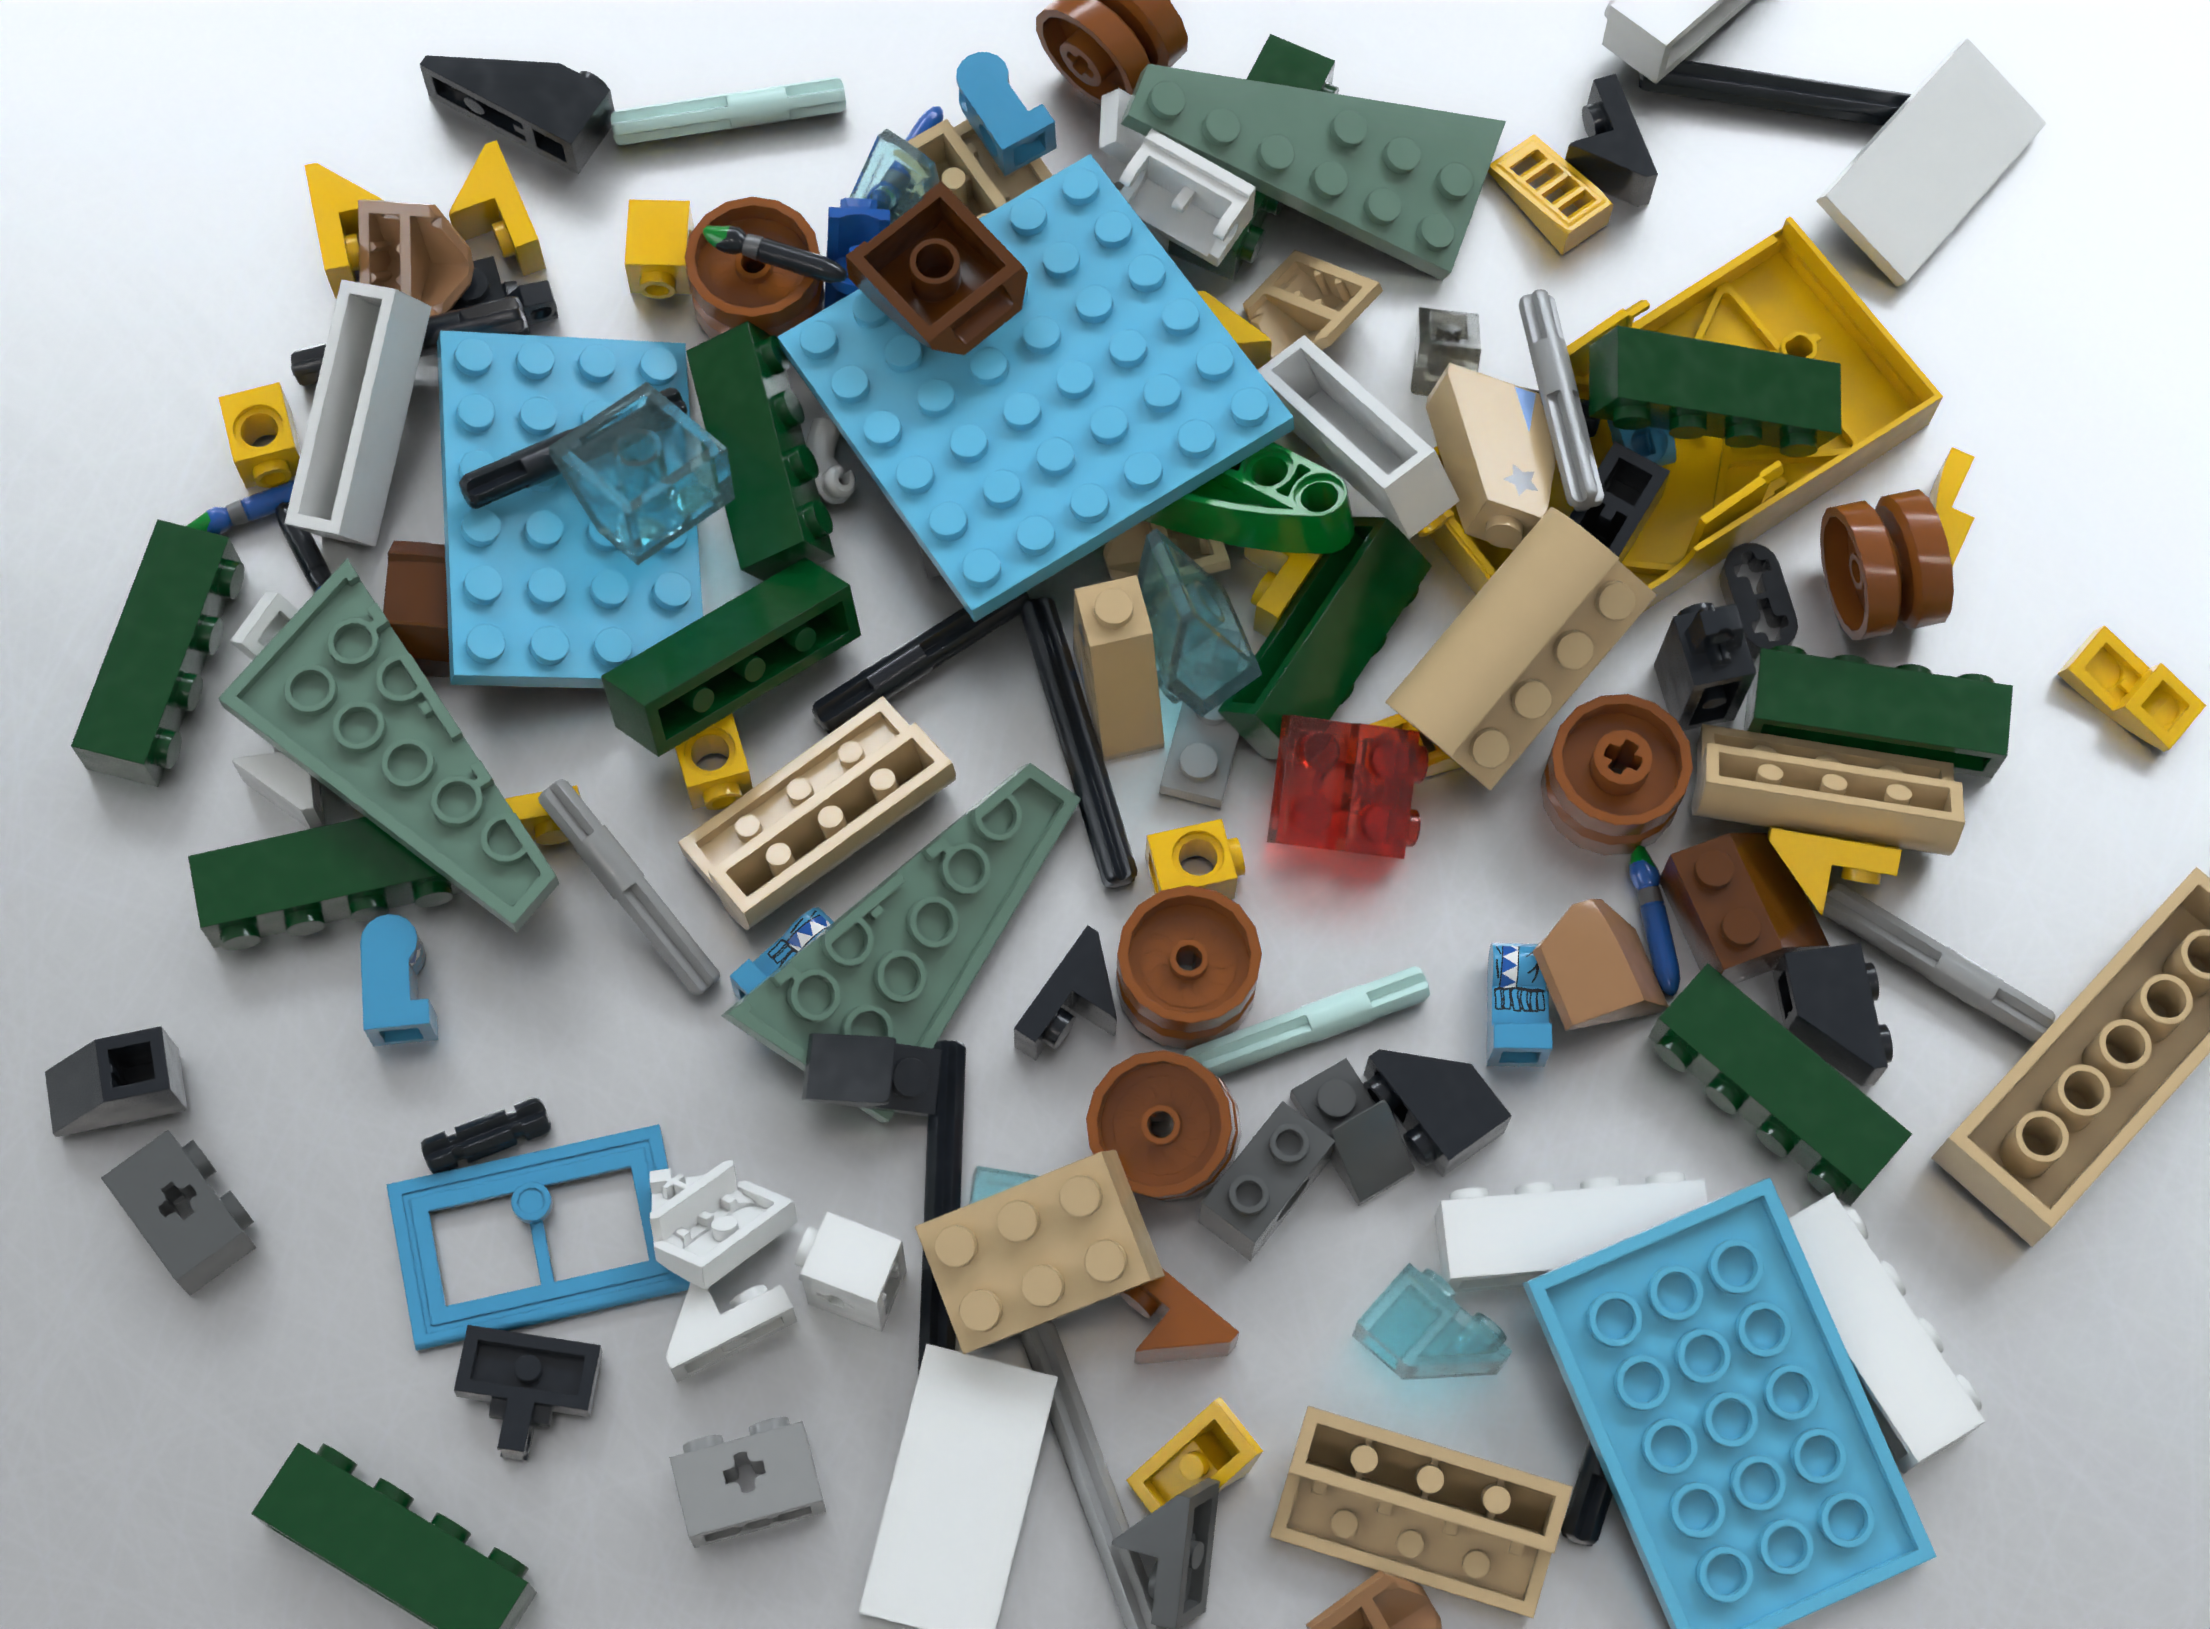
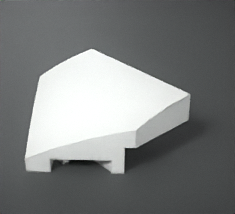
(713, 1221)

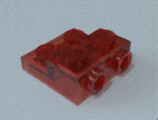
(1346, 787)

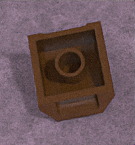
(940, 274)
(418, 603)

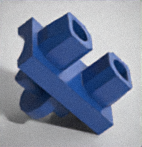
(848, 227)

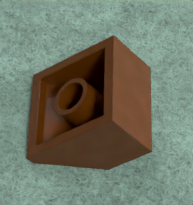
(1739, 905)

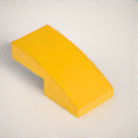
(1943, 494)
(2124, 688)

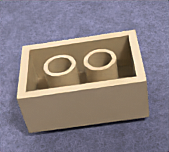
(1039, 1251)

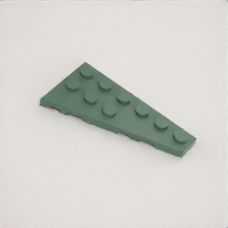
(1355, 163)
(370, 728)
(919, 936)

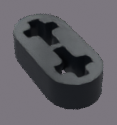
(1771, 596)

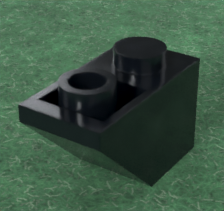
(1830, 1007)
(116, 1082)
(1440, 1105)

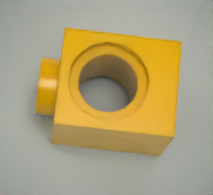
(657, 247)
(258, 414)
(721, 786)
(1208, 840)

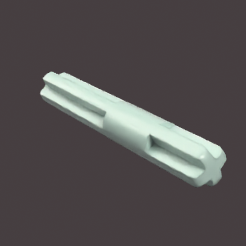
(728, 111)
(1313, 1022)

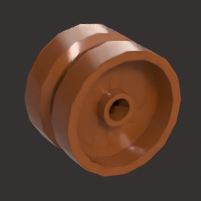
(1110, 41)
(740, 289)
(1886, 564)
(1616, 774)
(1193, 930)
(1203, 1117)

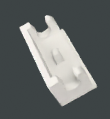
(1187, 197)

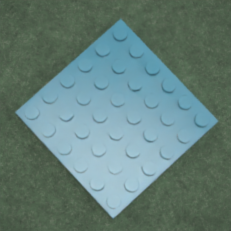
(1064, 418)

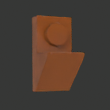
(1187, 1324)

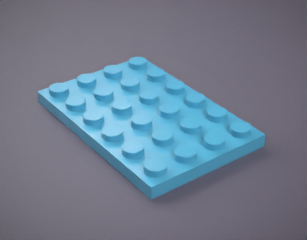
(529, 575)
(1729, 1417)

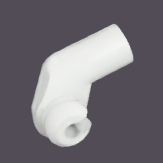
(833, 481)

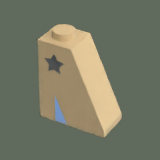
(1493, 453)
(1118, 667)

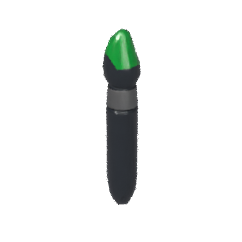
(735, 241)

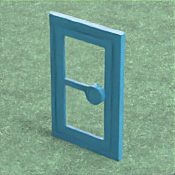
(527, 1179)

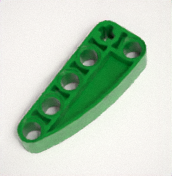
(1267, 504)

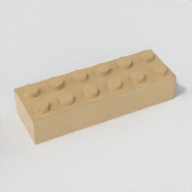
(2093, 1073)

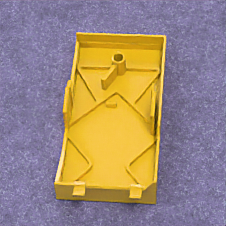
(1720, 496)

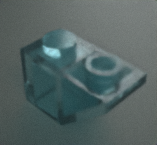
(1427, 1334)

